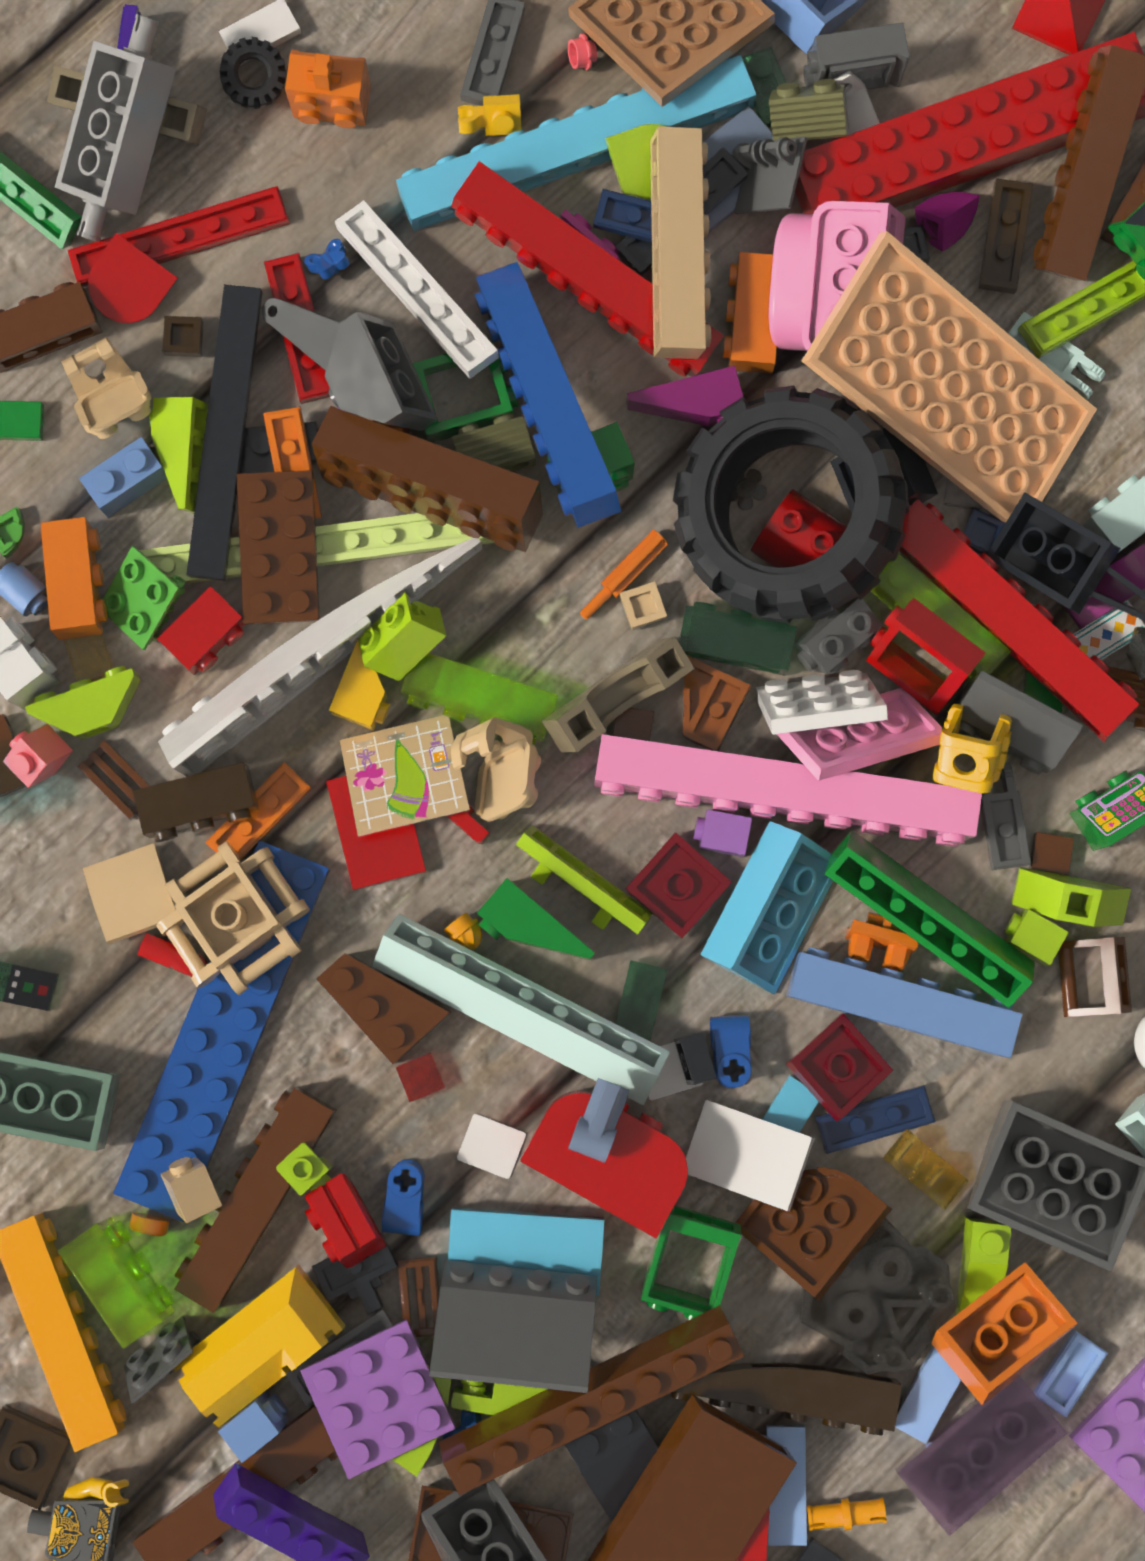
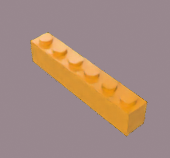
(60, 1333)

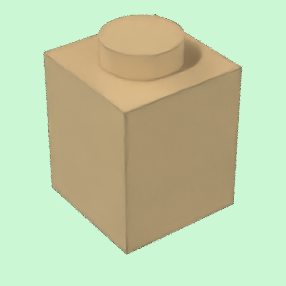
(190, 1188)

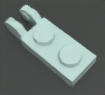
(1064, 360)

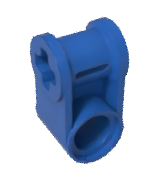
(731, 1041)
(404, 1205)

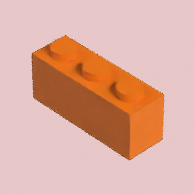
(750, 341)
(73, 578)

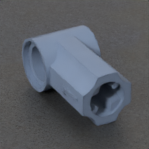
(596, 1129)

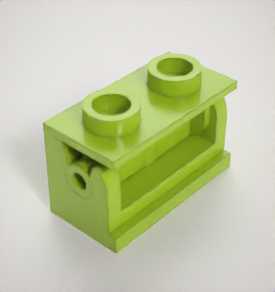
(401, 637)

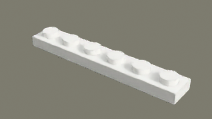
(417, 289)

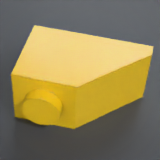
(360, 694)

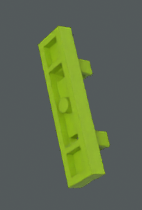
(558, 860)

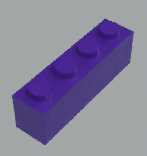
(285, 1520)

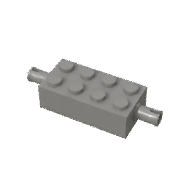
(115, 127)

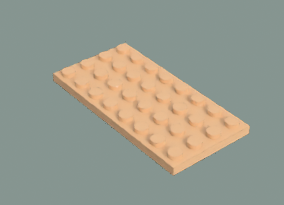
(948, 380)

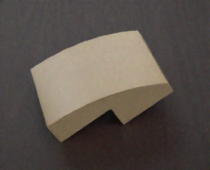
(129, 893)

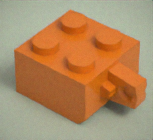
(328, 88)

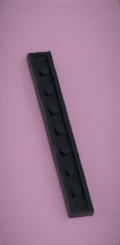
(224, 432)

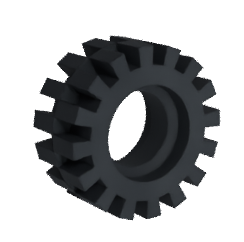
(260, 51)

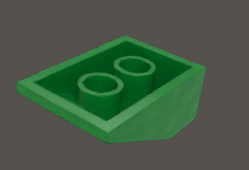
(523, 921)

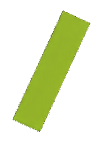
(1083, 310)

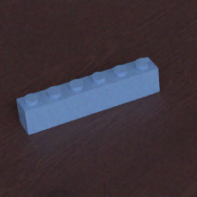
(903, 1004)

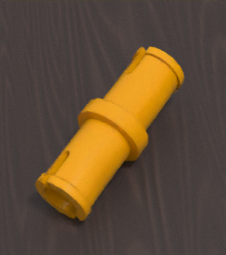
(846, 1514)

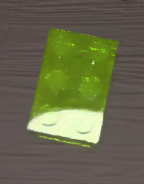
(118, 1280)

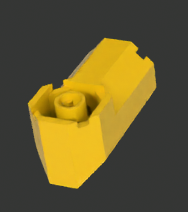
(258, 1346)

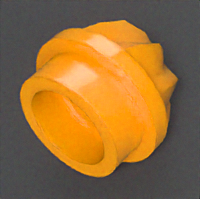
(465, 931)

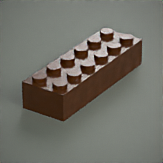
(428, 480)

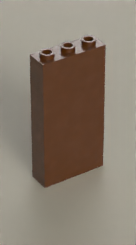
(698, 1492)

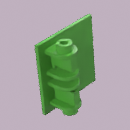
(142, 598)

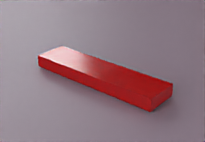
(290, 284)

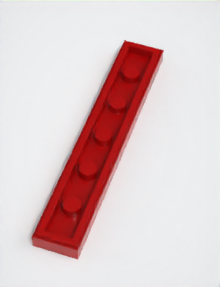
(193, 230)

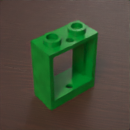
(448, 428)
(699, 1226)

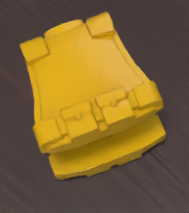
(988, 755)

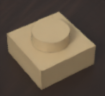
(643, 605)

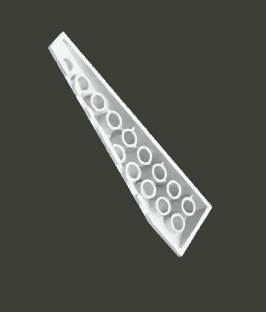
(295, 666)

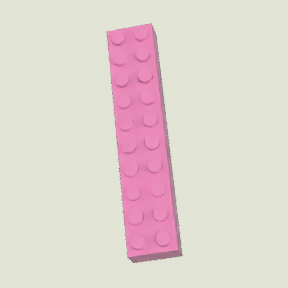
(787, 789)

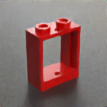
(937, 639)

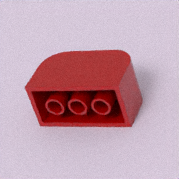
(636, 1181)

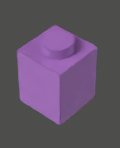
(723, 833)

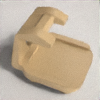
(111, 399)
(507, 770)

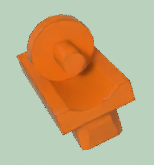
(880, 934)

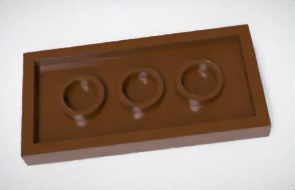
(278, 547)

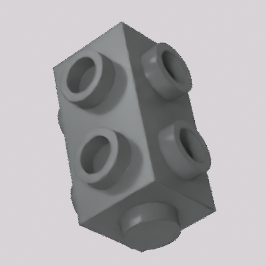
(836, 636)

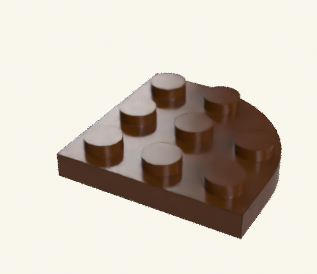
(821, 1232)

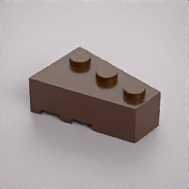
(381, 1007)

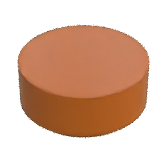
(149, 1224)

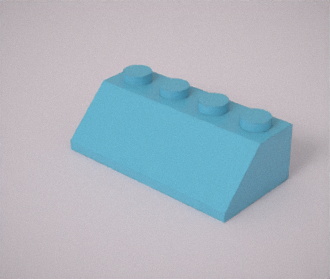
(770, 908)

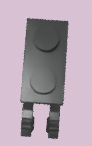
(1005, 825)

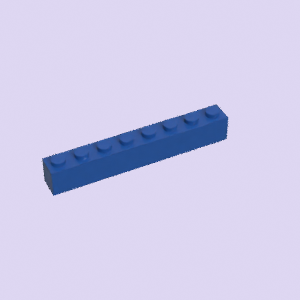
(548, 396)

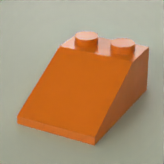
(1003, 1333)

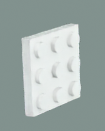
(820, 702)

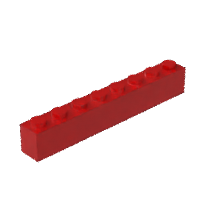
(566, 258)
(1023, 628)

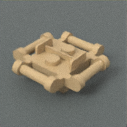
(231, 917)

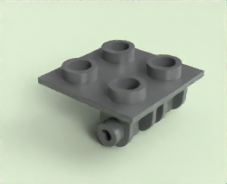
(772, 173)
(149, 1366)

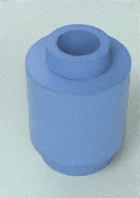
(22, 589)

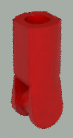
(164, 953)

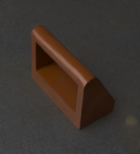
(1114, 977)

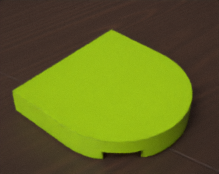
(632, 159)

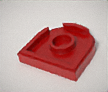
(127, 282)

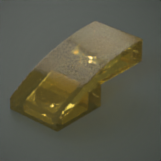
(925, 1169)

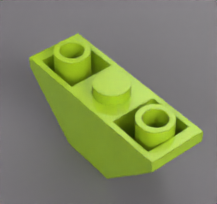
(88, 706)
(1071, 898)

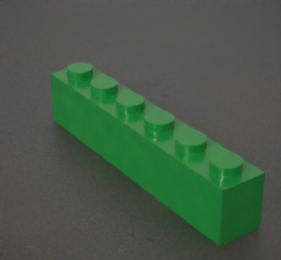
(930, 919)

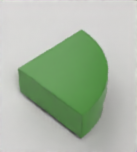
(11, 531)

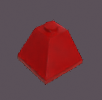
(1058, 22)

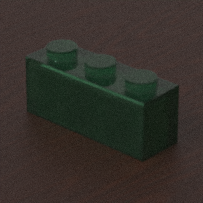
(736, 639)

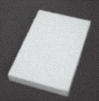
(748, 1155)

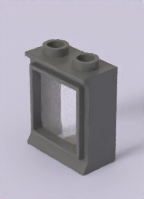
(872, 54)

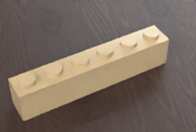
(678, 243)

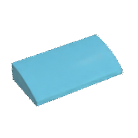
(527, 1240)

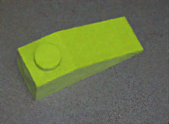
(178, 436)
(983, 1259)

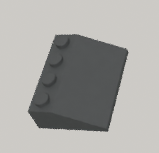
(1058, 1184)
(514, 1326)

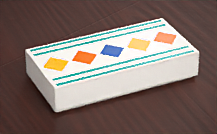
(1108, 633)

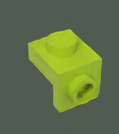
(304, 1169)

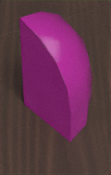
(947, 217)

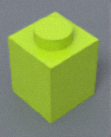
(1035, 936)

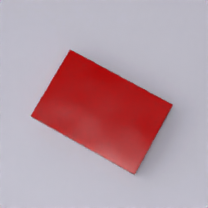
(378, 855)

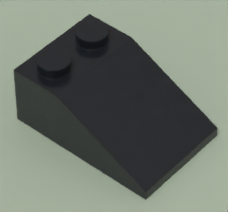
(614, 1458)

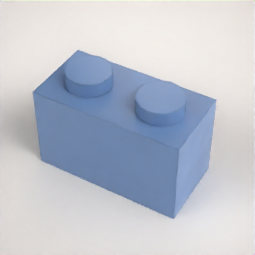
(123, 477)
(255, 1425)

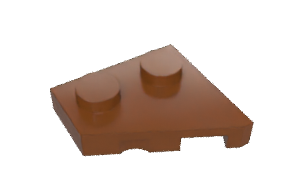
(710, 704)

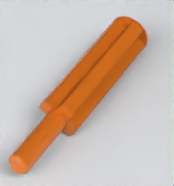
(627, 571)

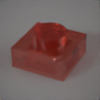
(420, 1077)

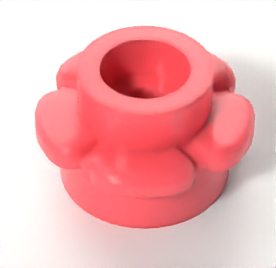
(582, 52)

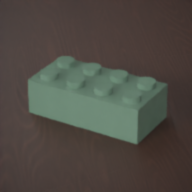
(56, 1100)

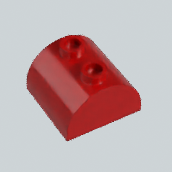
(797, 533)

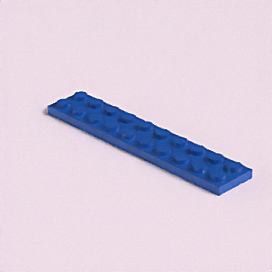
(213, 1054)

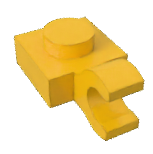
(498, 115)

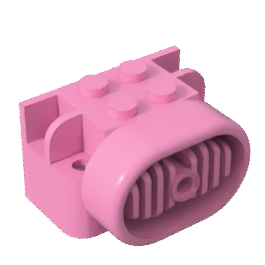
(817, 260)

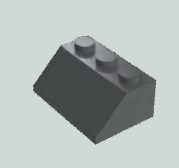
(1038, 732)

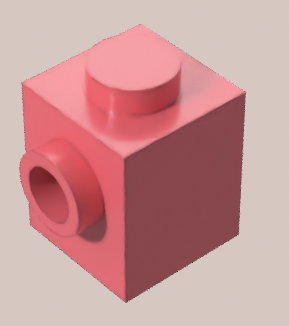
(37, 755)

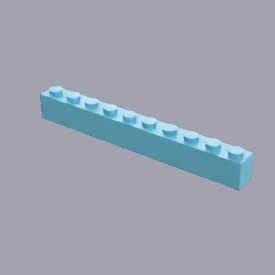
(574, 142)

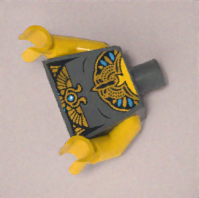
(82, 1521)

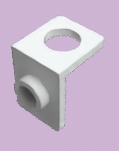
(859, 105)

